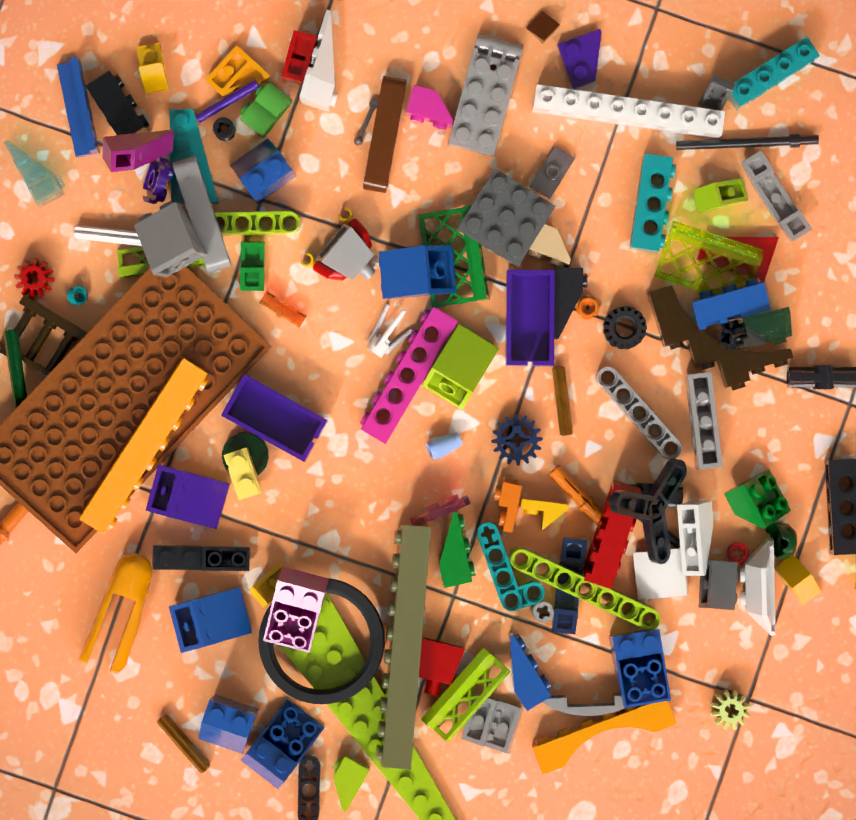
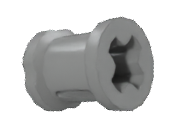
(549, 608)

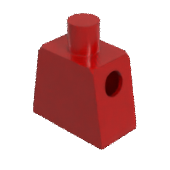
(438, 663)

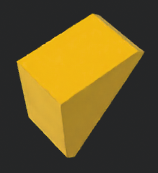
(798, 579)

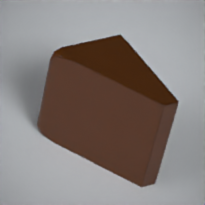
(543, 27)

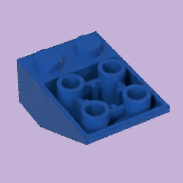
(210, 619)
(640, 667)
(525, 680)
(282, 744)

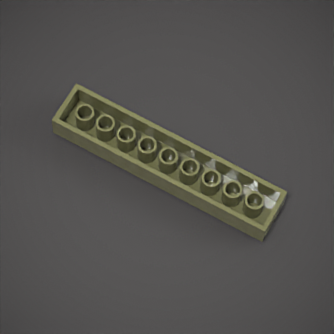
(404, 647)

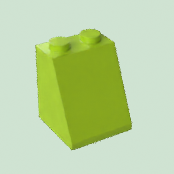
(460, 366)

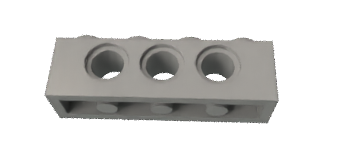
(703, 420)

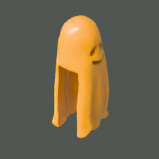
(132, 580)

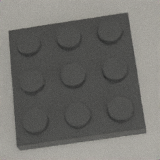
(506, 217)

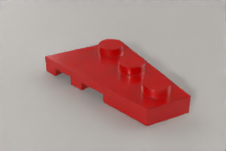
(768, 246)

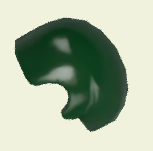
(784, 539)

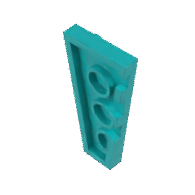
(188, 143)

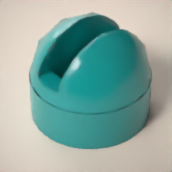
(77, 290)

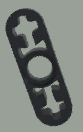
(315, 808)

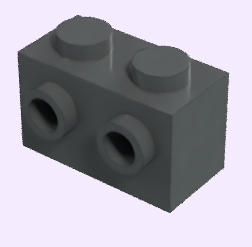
(719, 586)

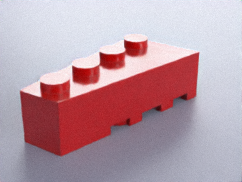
(609, 542)

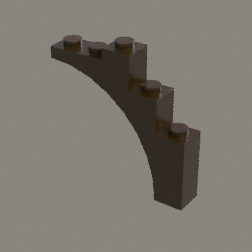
(734, 364)

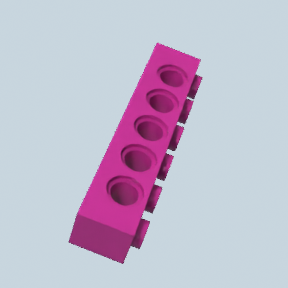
(444, 326)

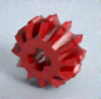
(42, 276)

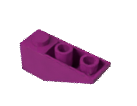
(136, 149)

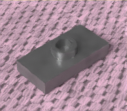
(716, 94)
(552, 172)

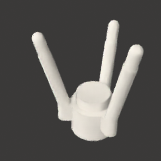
(380, 343)

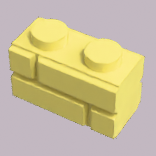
(243, 473)

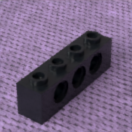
(836, 495)

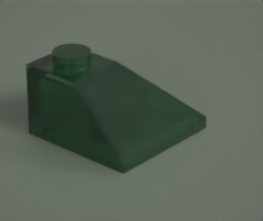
(770, 326)

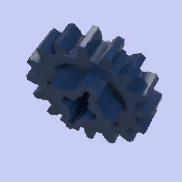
(517, 451)

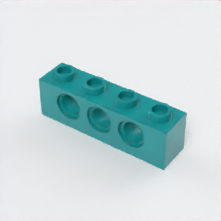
(773, 72)
(651, 166)

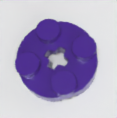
(156, 181)

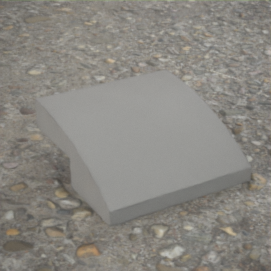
(493, 725)

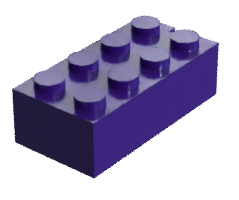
(530, 318)
(274, 418)

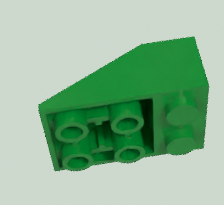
(453, 560)

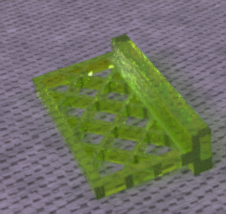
(710, 243)

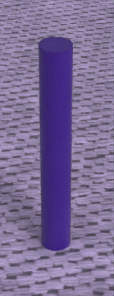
(227, 101)

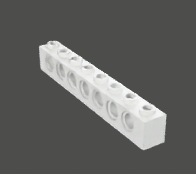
(628, 111)

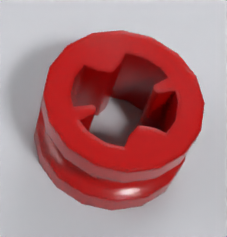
(742, 547)

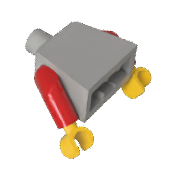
(345, 253)

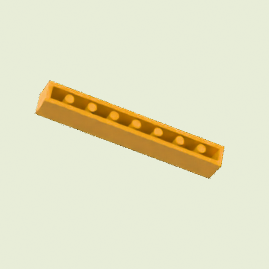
(143, 445)

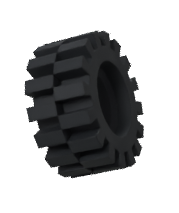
(624, 313)

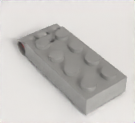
(485, 95)

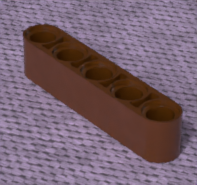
(384, 134)

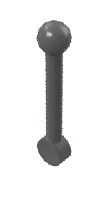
(373, 105)

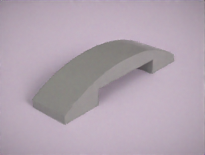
(775, 197)
(560, 704)

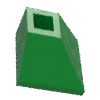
(758, 500)

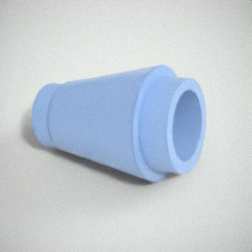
(443, 445)

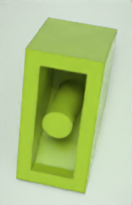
(720, 195)
(348, 778)

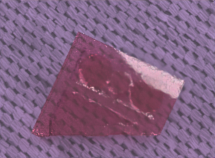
(435, 511)

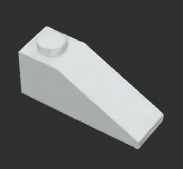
(695, 535)

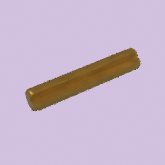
(562, 400)
(183, 743)

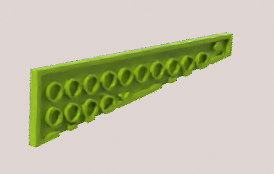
(337, 660)

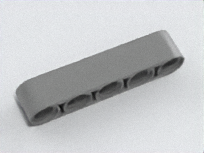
(202, 213)
(649, 417)

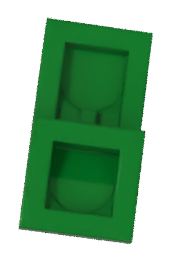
(252, 266)

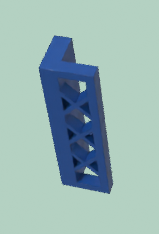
(78, 108)

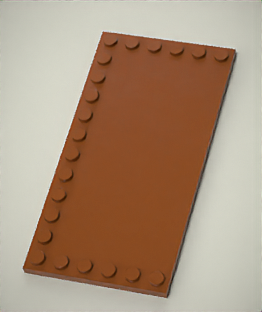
(94, 398)

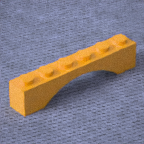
(556, 751)

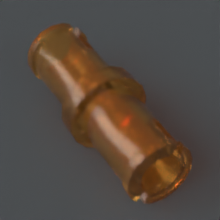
(283, 309)

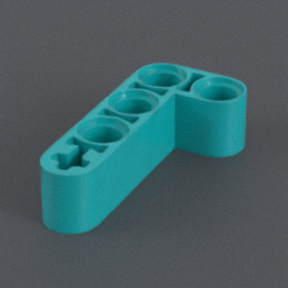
(504, 565)

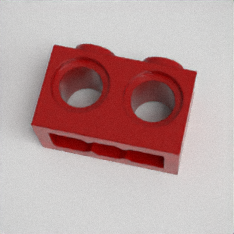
(299, 57)

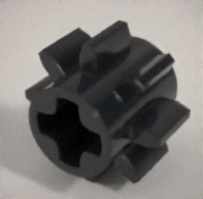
(732, 335)

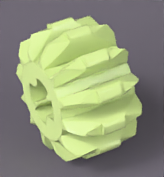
(734, 717)

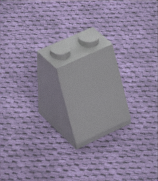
(169, 239)

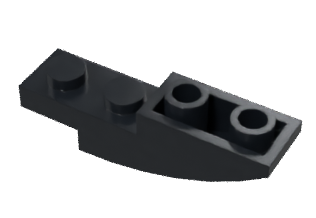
(200, 558)

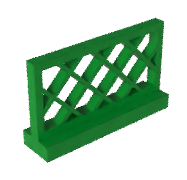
(474, 258)

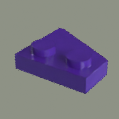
(581, 58)

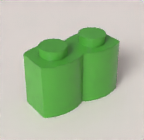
(265, 109)

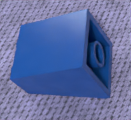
(263, 170)
(417, 271)
(227, 723)

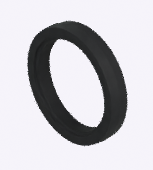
(355, 685)

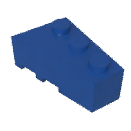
(731, 303)

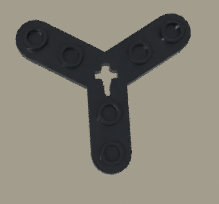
(652, 508)

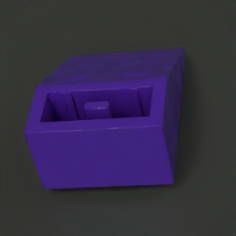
(187, 496)

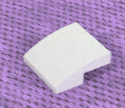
(659, 580)

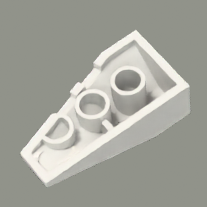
(319, 82)

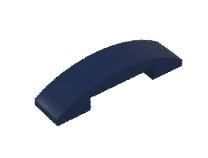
(565, 604)

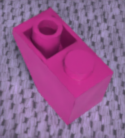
(429, 107)

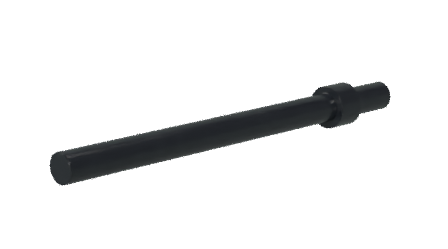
(792, 141)

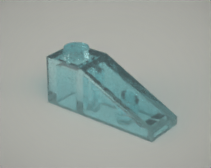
(40, 181)

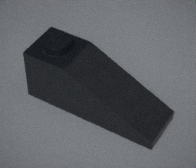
(568, 289)

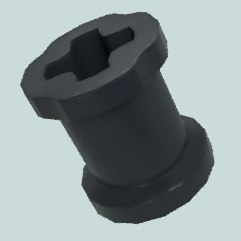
(227, 122)

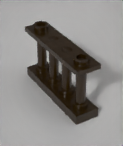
(51, 321)

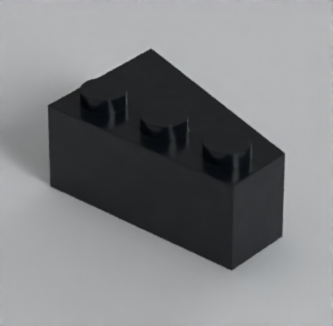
(116, 105)

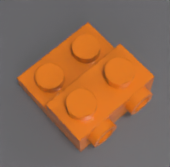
(508, 496)

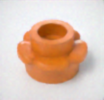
(585, 301)

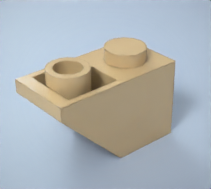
(551, 246)

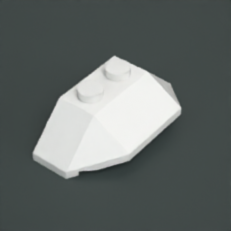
(760, 586)

